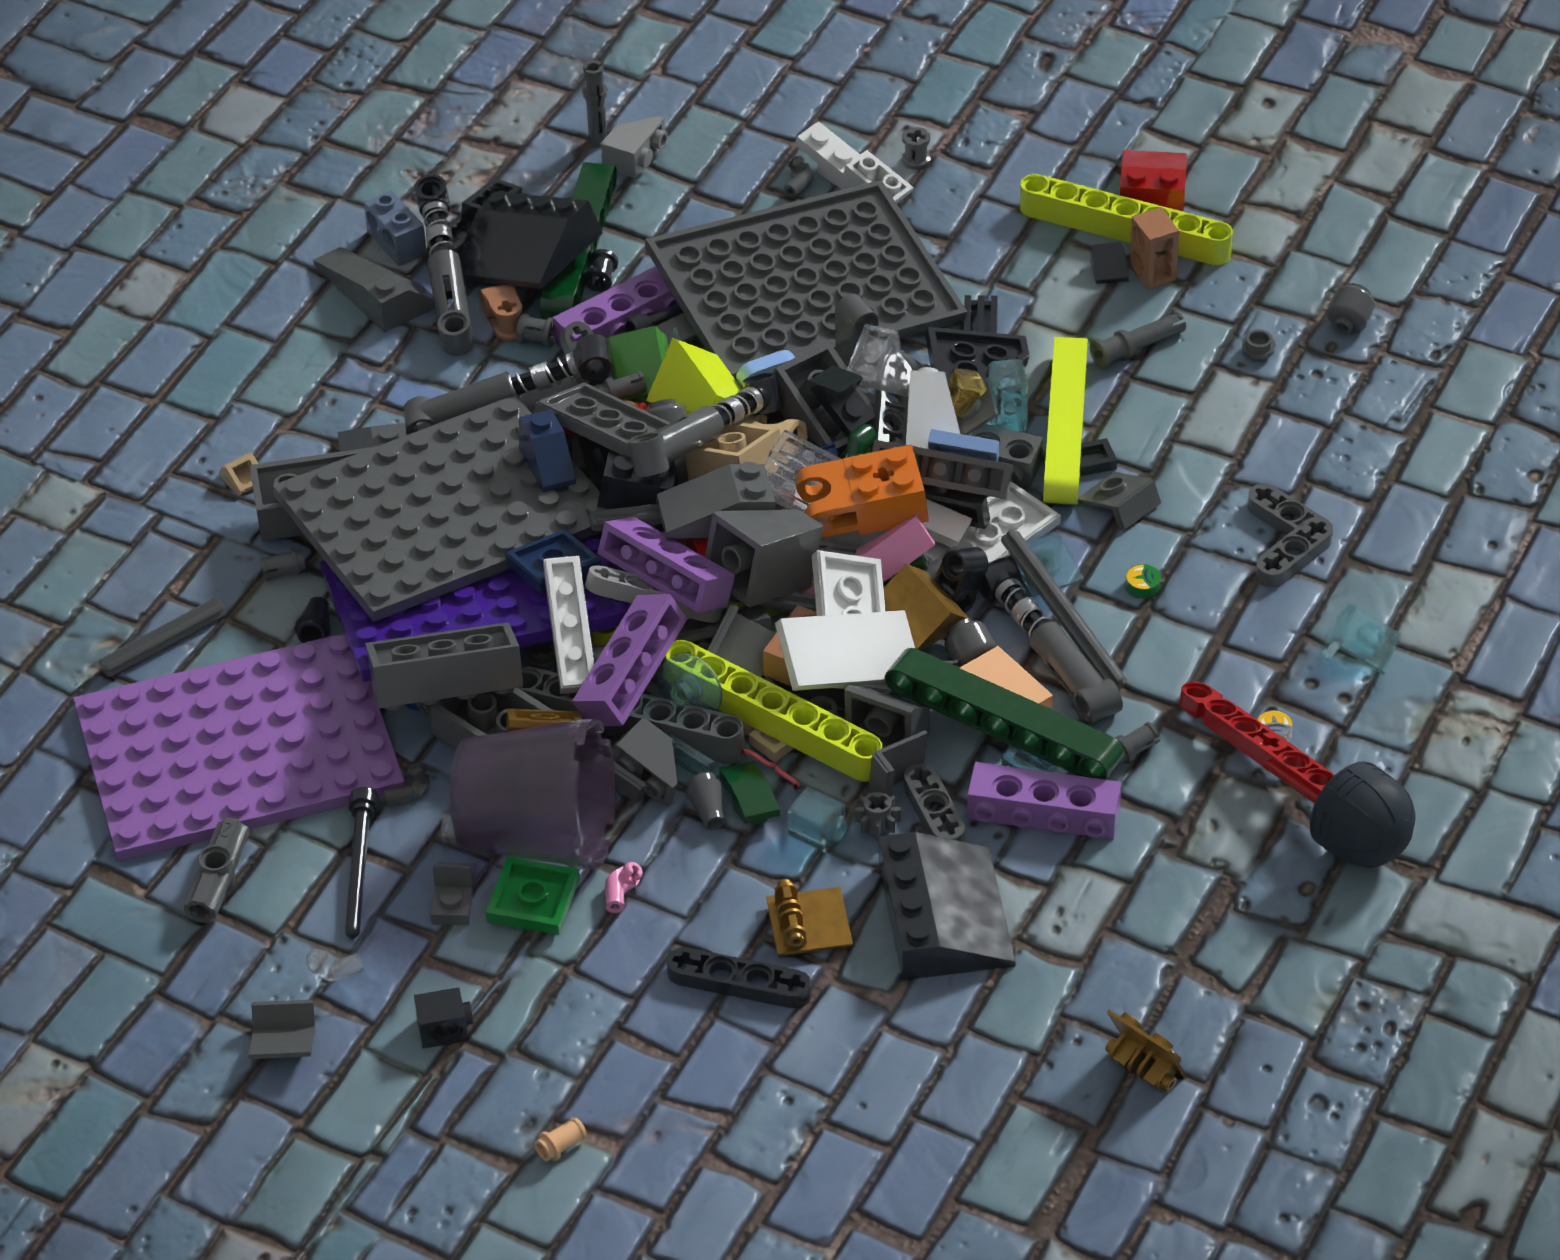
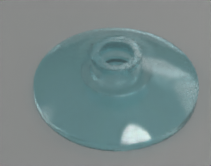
(690, 681)

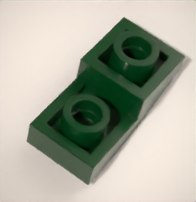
(750, 792)

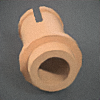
(552, 1144)

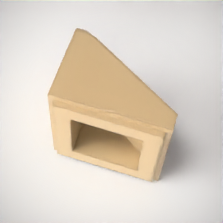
(238, 475)

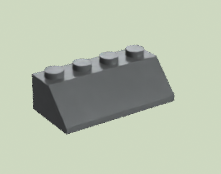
(272, 518)
(444, 666)

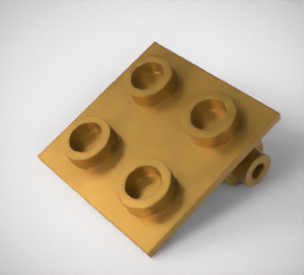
(808, 919)
(1146, 1054)

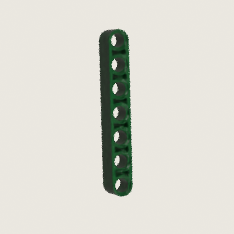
(565, 290)
(1004, 715)

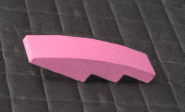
(895, 547)

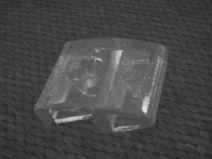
(783, 463)

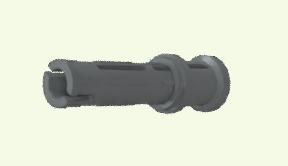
(1125, 343)

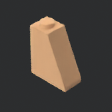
(1004, 671)

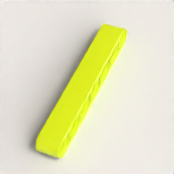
(1112, 215)
(1065, 421)
(789, 716)

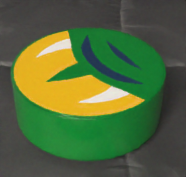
(1143, 581)

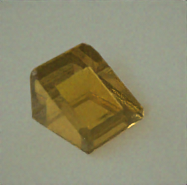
(965, 389)

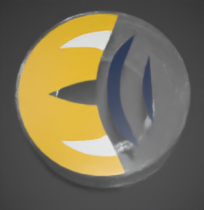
(1278, 722)

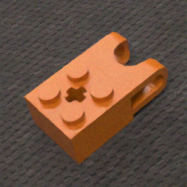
(864, 491)

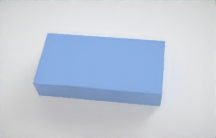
(964, 445)

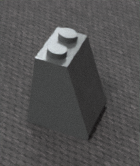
(765, 551)

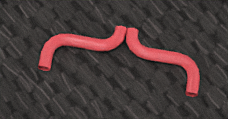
(772, 765)

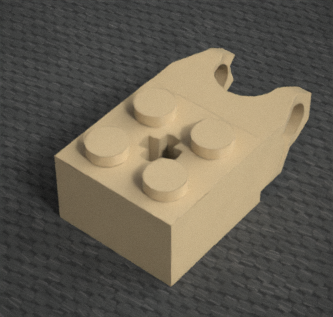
(740, 443)

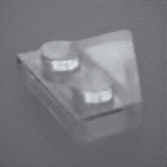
(880, 360)

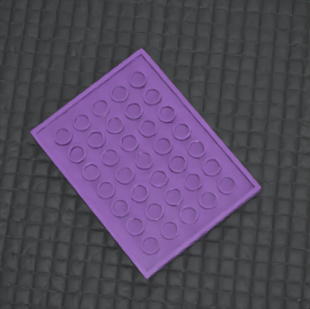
(234, 741)

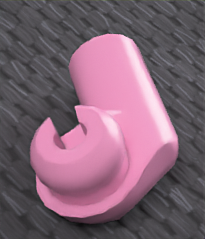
(620, 883)

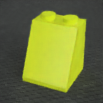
(692, 377)

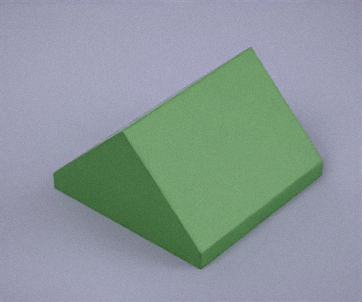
(636, 352)

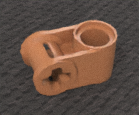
(502, 310)

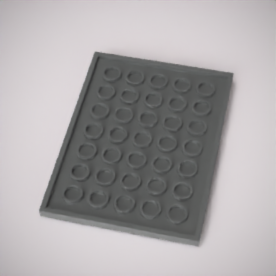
(780, 271)
(432, 509)

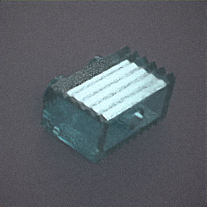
(1010, 394)

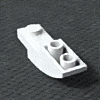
(845, 166)

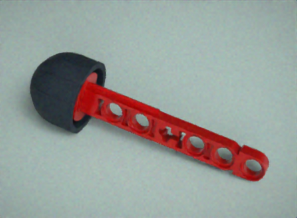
(1355, 813)

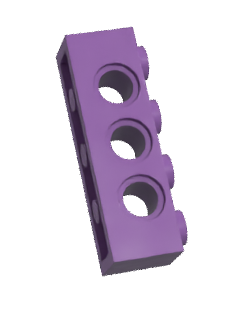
(606, 312)
(666, 564)
(630, 659)
(1044, 800)

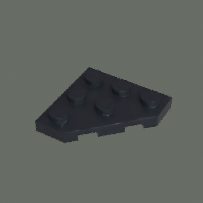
(972, 350)

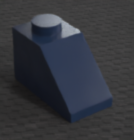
(546, 450)

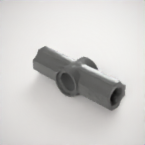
(216, 870)

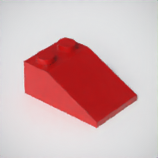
(1154, 177)

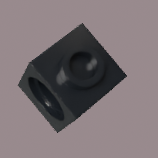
(442, 1017)

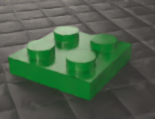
(532, 895)

